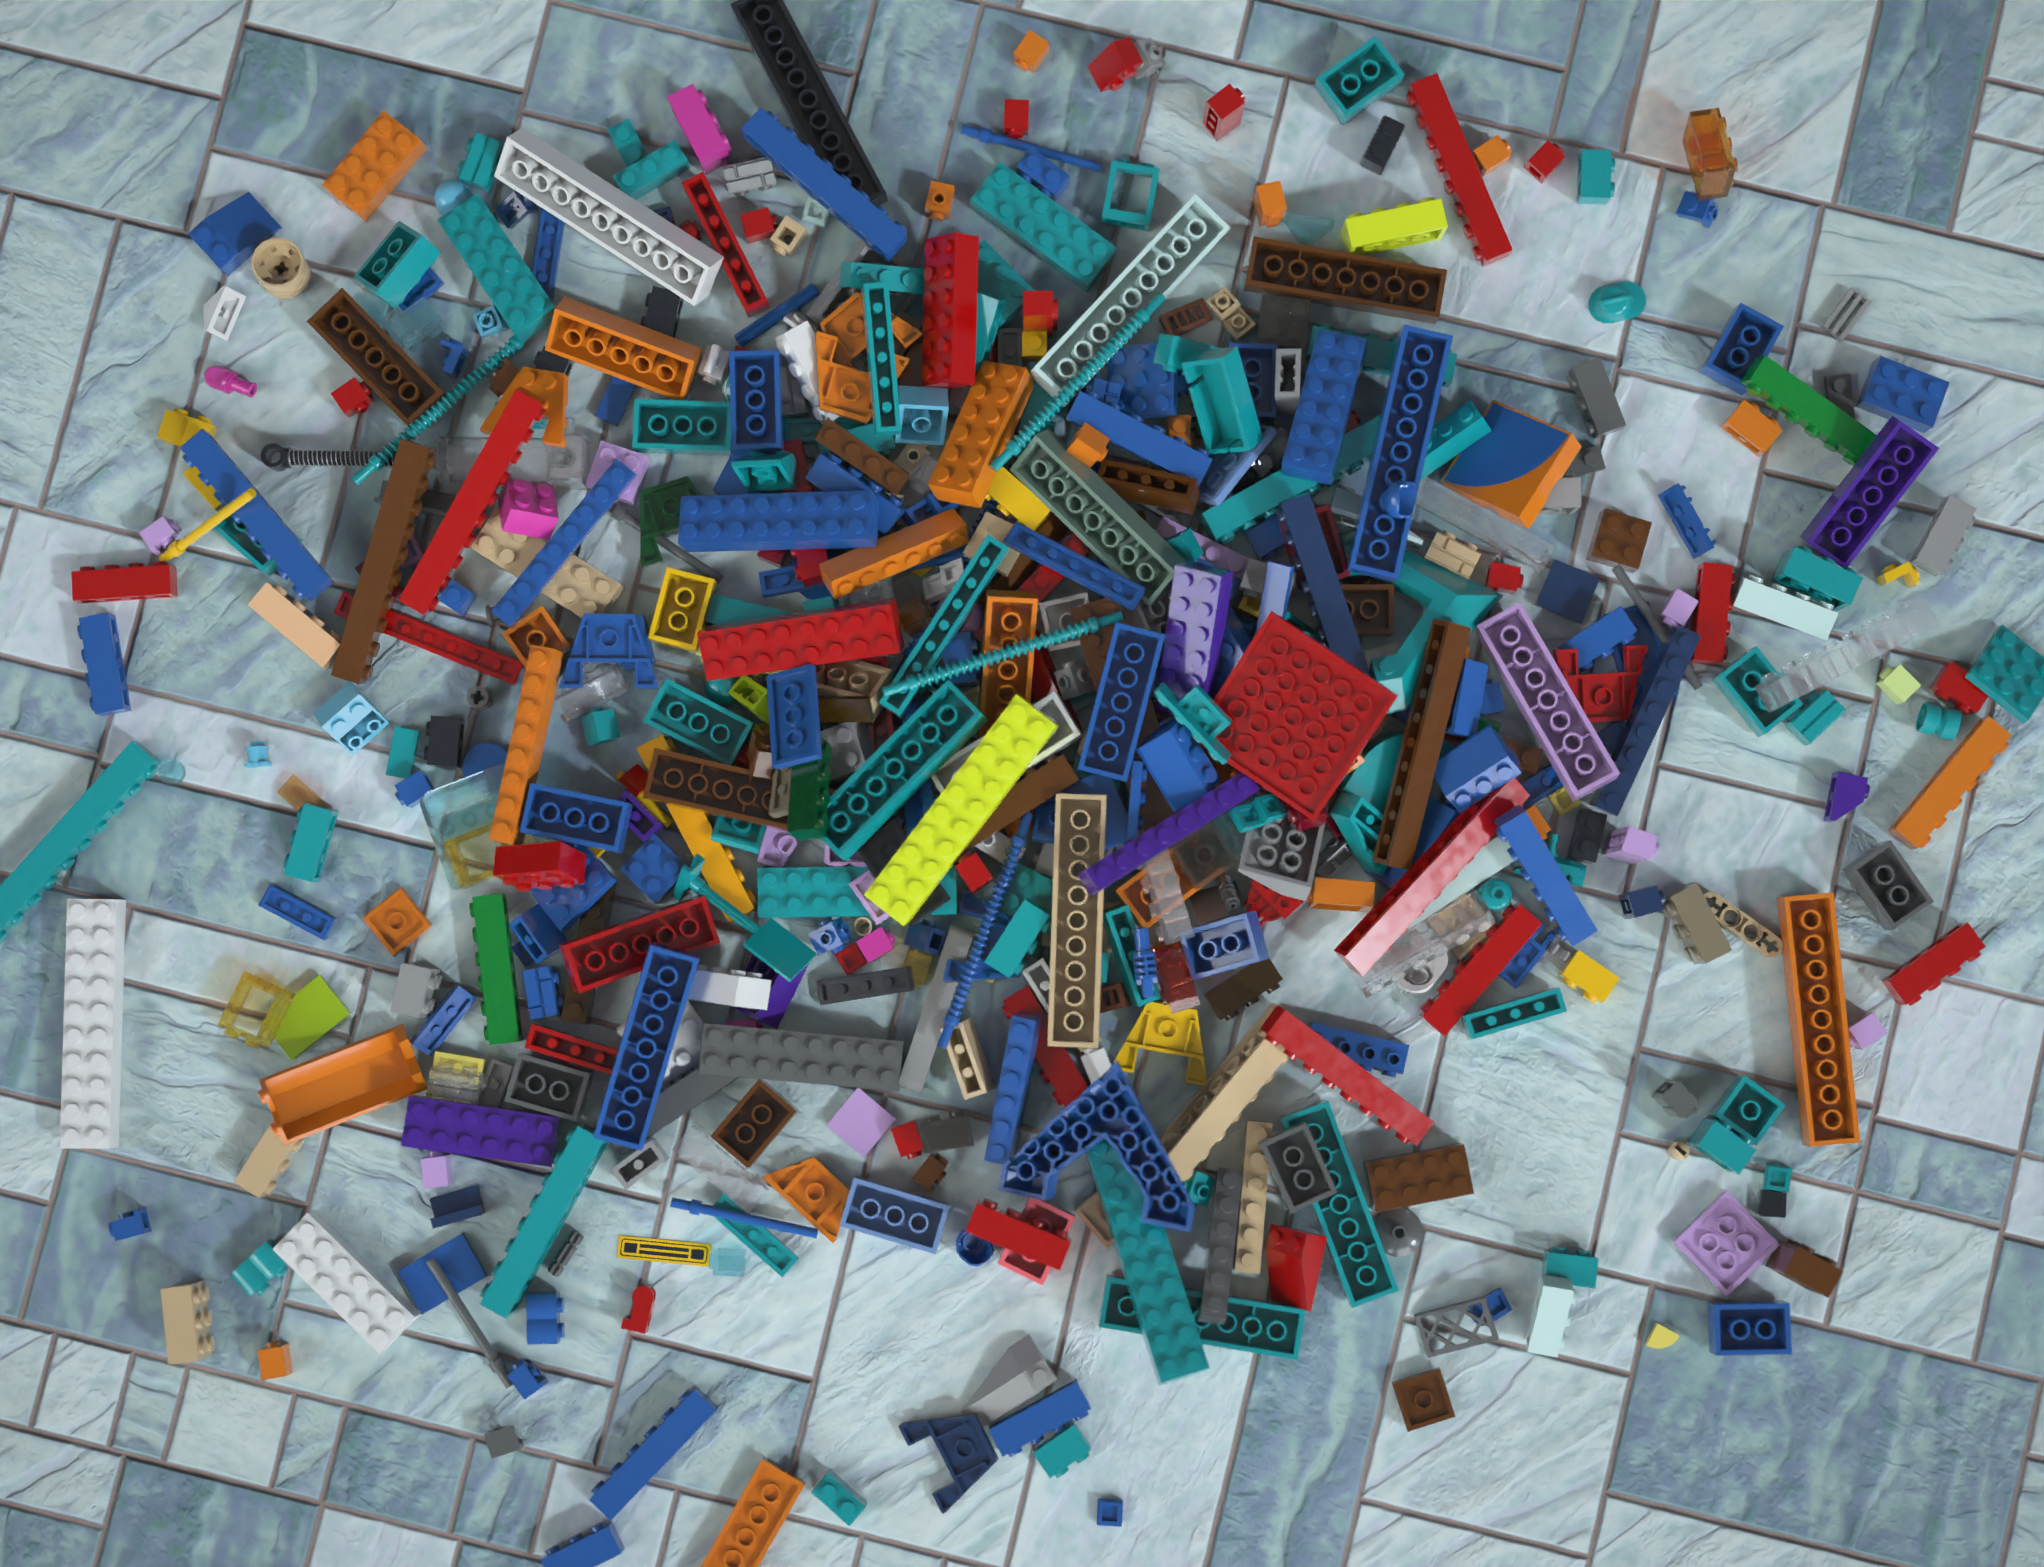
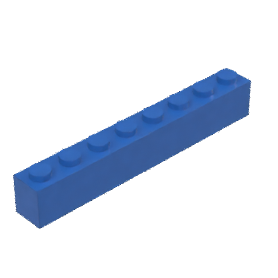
(824, 184)
(257, 515)

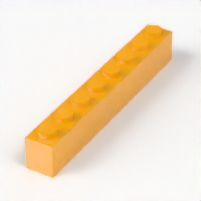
(697, 832)

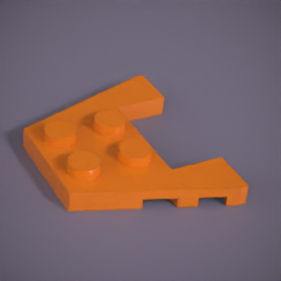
(848, 326)
(548, 386)
(842, 388)

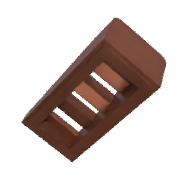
(1167, 326)
(1123, 996)

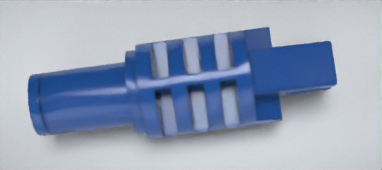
(1144, 962)

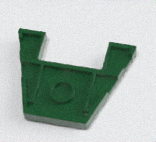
(660, 515)

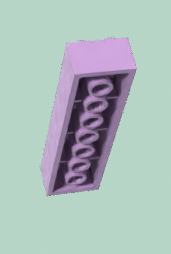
(1546, 702)

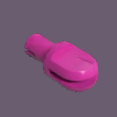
(228, 381)

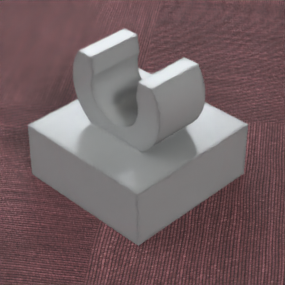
(1558, 953)

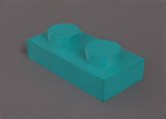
(627, 142)

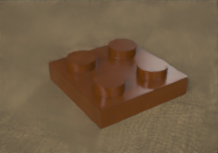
(1423, 1399)

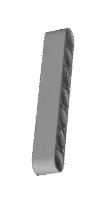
(934, 1011)

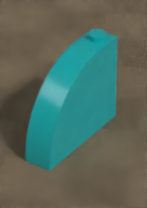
(1375, 775)

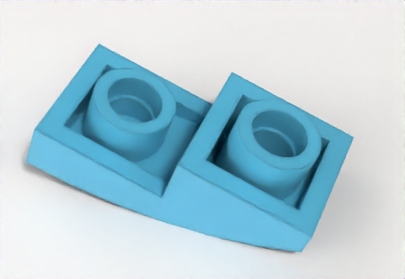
(490, 321)

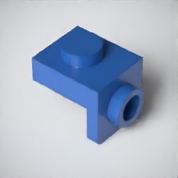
(1702, 211)

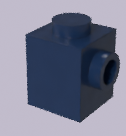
(926, 937)

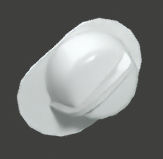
(1423, 979)

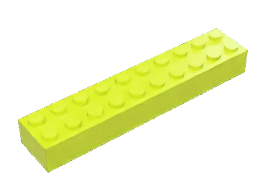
(961, 810)

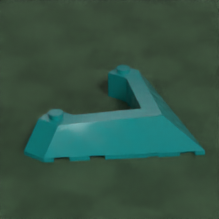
(1444, 597)

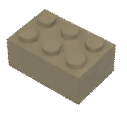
(1695, 924)

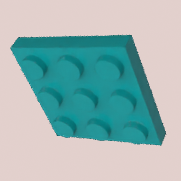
(2010, 673)

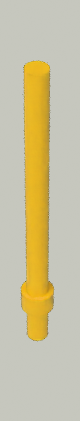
(179, 546)

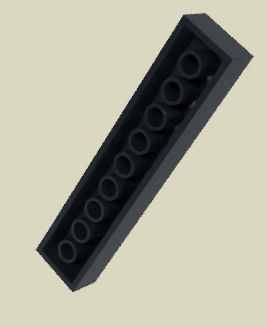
(805, 91)

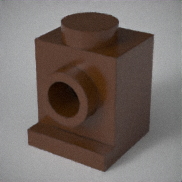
(503, 377)
(931, 1171)

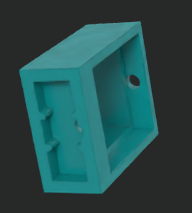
(1125, 218)

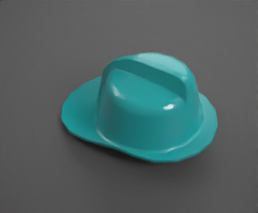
(1617, 302)

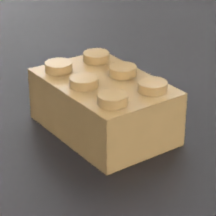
(187, 1322)

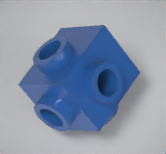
(830, 936)

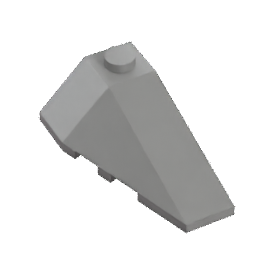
(1012, 1381)

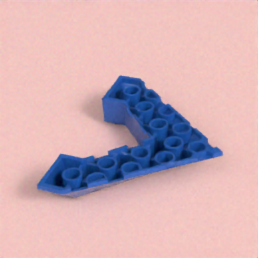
(1103, 1112)

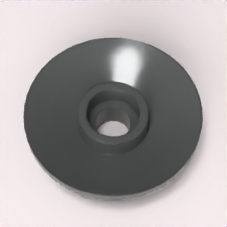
(1397, 1218)

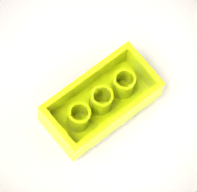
(1395, 227)

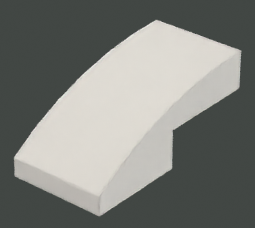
(942, 583)

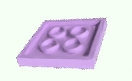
(1726, 1243)

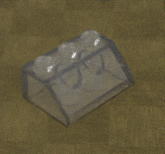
(600, 684)

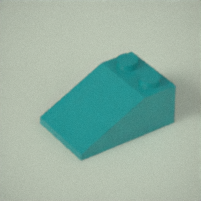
(767, 471)

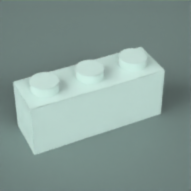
(1550, 1315)

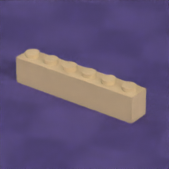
(1252, 1199)

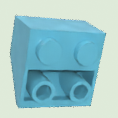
(350, 718)

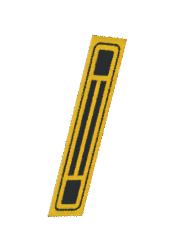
(663, 1251)

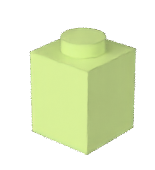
(1897, 683)

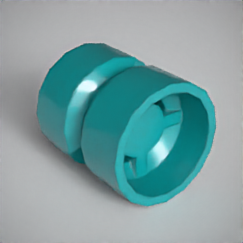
(1943, 721)

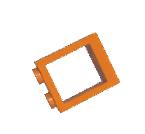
(1341, 895)

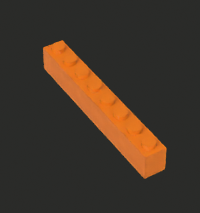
(526, 742)

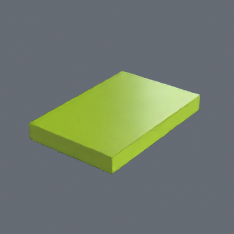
(309, 1017)

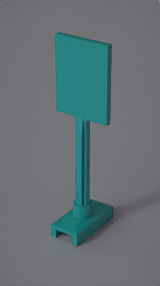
(769, 942)

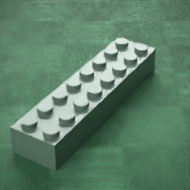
(1097, 515)

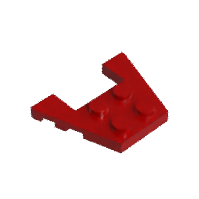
(1603, 694)

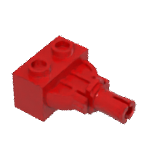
(1269, 903)

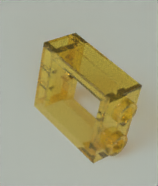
(458, 861)
(273, 1019)

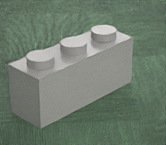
(1943, 536)

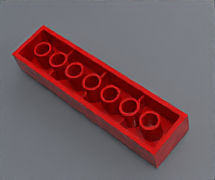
(801, 639)

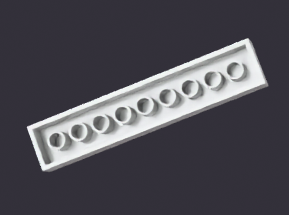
(608, 216)
(92, 1024)

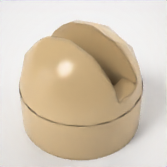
(861, 921)
(1674, 1153)

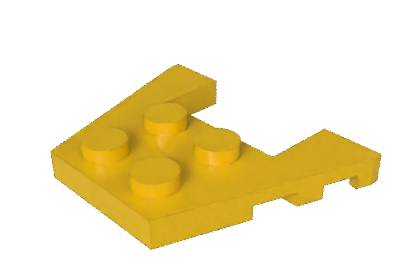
(1166, 1033)

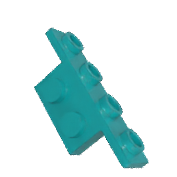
(1200, 716)

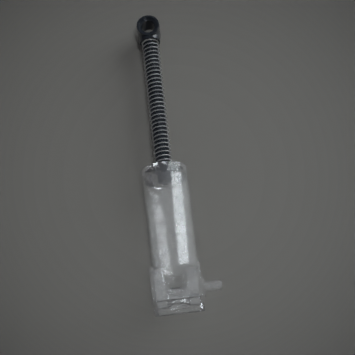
(457, 456)

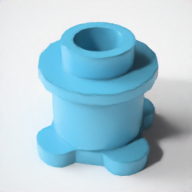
(257, 755)

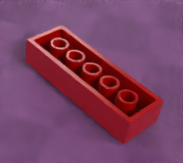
(950, 311)
(623, 946)

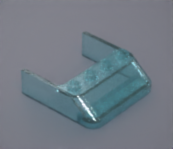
(461, 809)

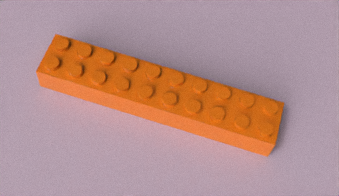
(1818, 1020)

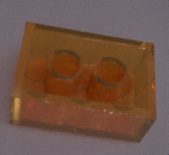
(1709, 154)

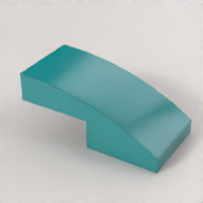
(1258, 813)

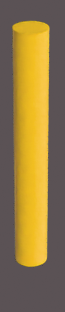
(651, 806)

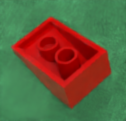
(1293, 1265)

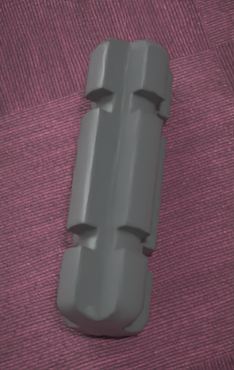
(565, 1253)

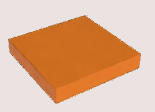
(397, 921)

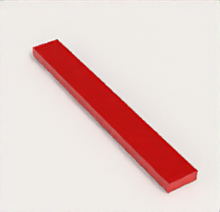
(443, 644)

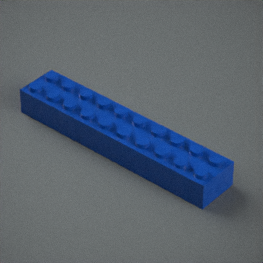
(1399, 449)

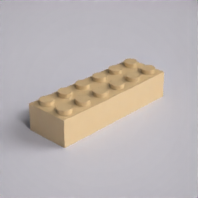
(574, 586)

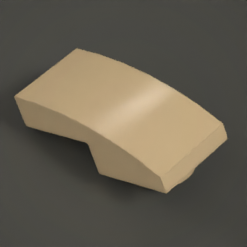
(1230, 314)

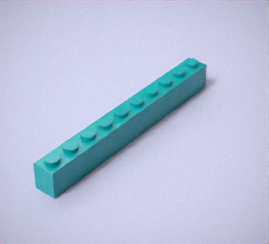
(74, 833)

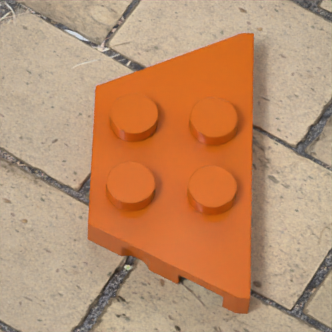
(813, 1193)

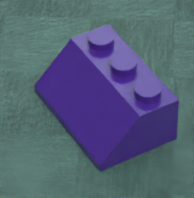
(780, 993)

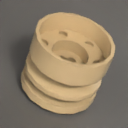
(273, 258)

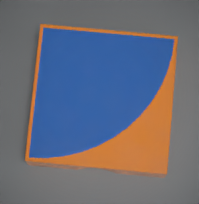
(1512, 464)

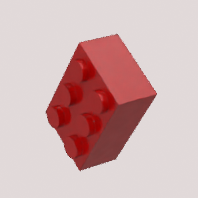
(539, 865)

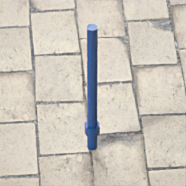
(986, 135)
(696, 1207)

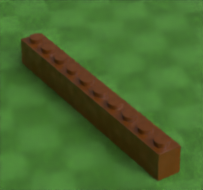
(383, 561)
(1421, 744)

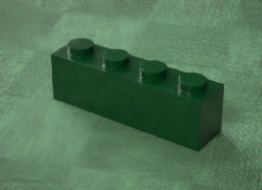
(810, 796)

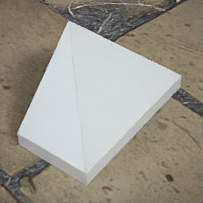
(222, 311)

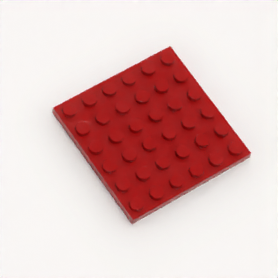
(1298, 715)

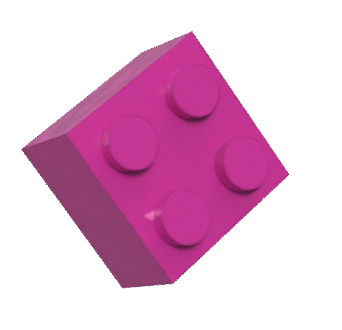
(528, 508)

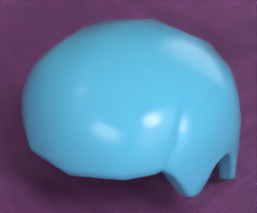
(450, 195)

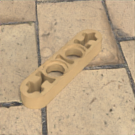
(1741, 922)

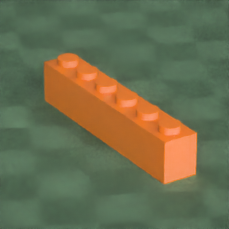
(894, 553)
(1950, 782)

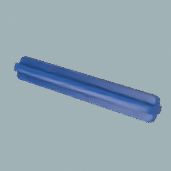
(776, 314)

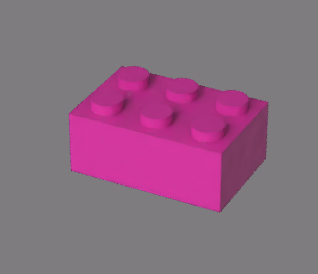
(700, 127)

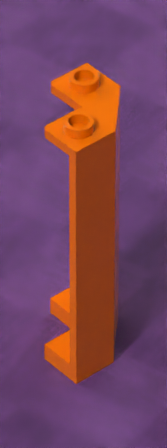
(342, 1084)

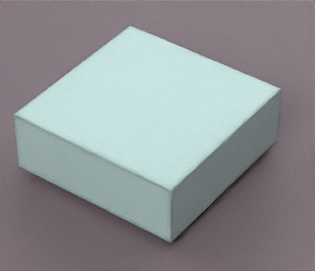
(815, 213)

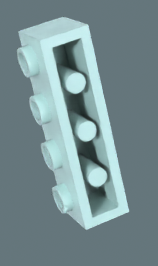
(1785, 608)

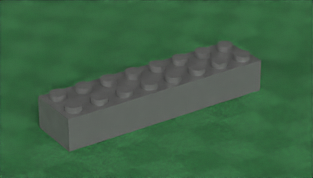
(800, 1057)

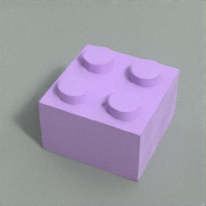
(637, 462)

